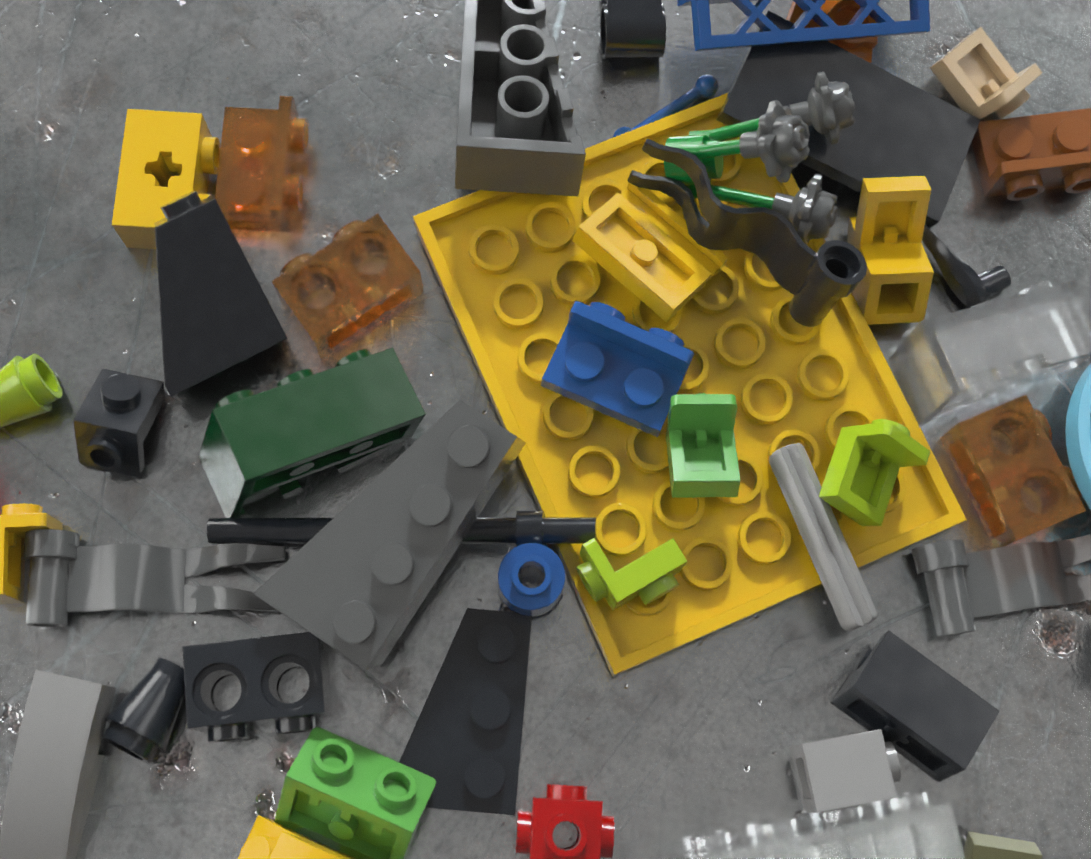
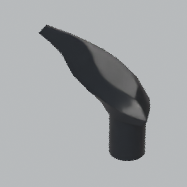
(960, 276)

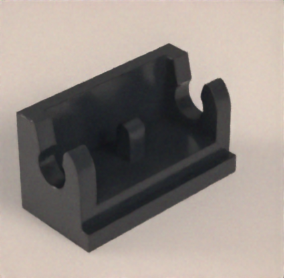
(917, 707)

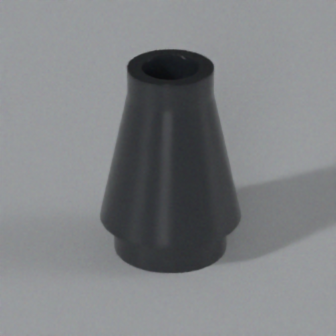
(148, 712)

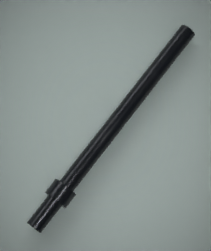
(518, 530)

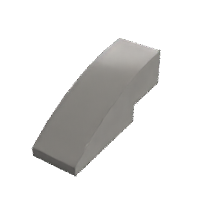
(54, 767)

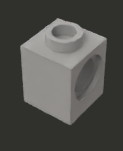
(845, 771)

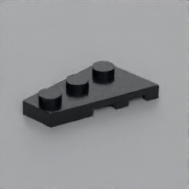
(475, 716)

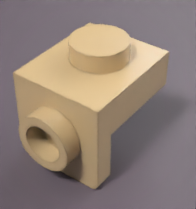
(982, 78)

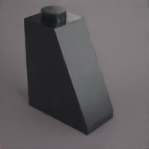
(207, 295)

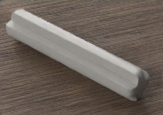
(823, 537)

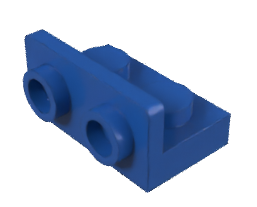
(618, 366)

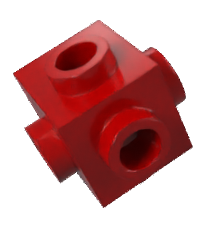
(565, 803)

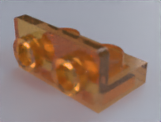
(258, 166)

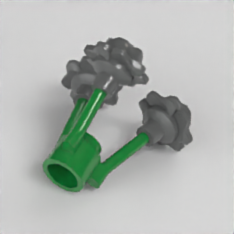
(781, 143)

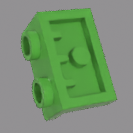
(353, 798)

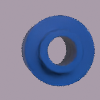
(531, 600)

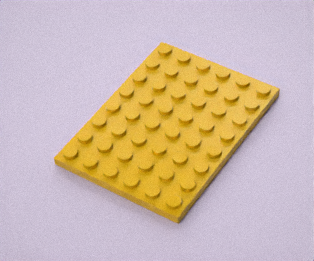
(511, 289)

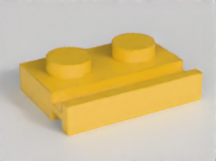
(648, 250)

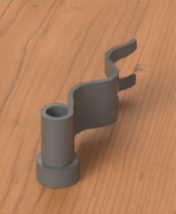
(131, 577)
(999, 579)

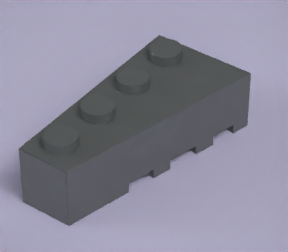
(514, 104)
(391, 543)

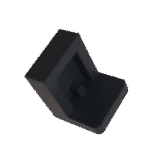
(116, 421)

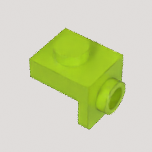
(867, 468)
(645, 577)

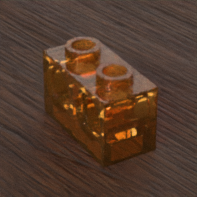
(359, 297)
(997, 478)

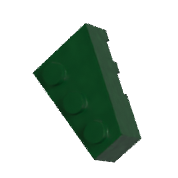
(307, 426)

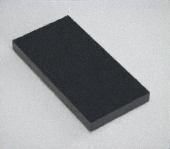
(895, 125)

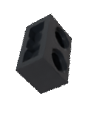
(258, 667)

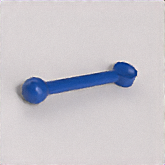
(705, 87)

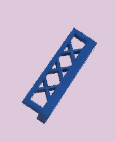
(828, 29)

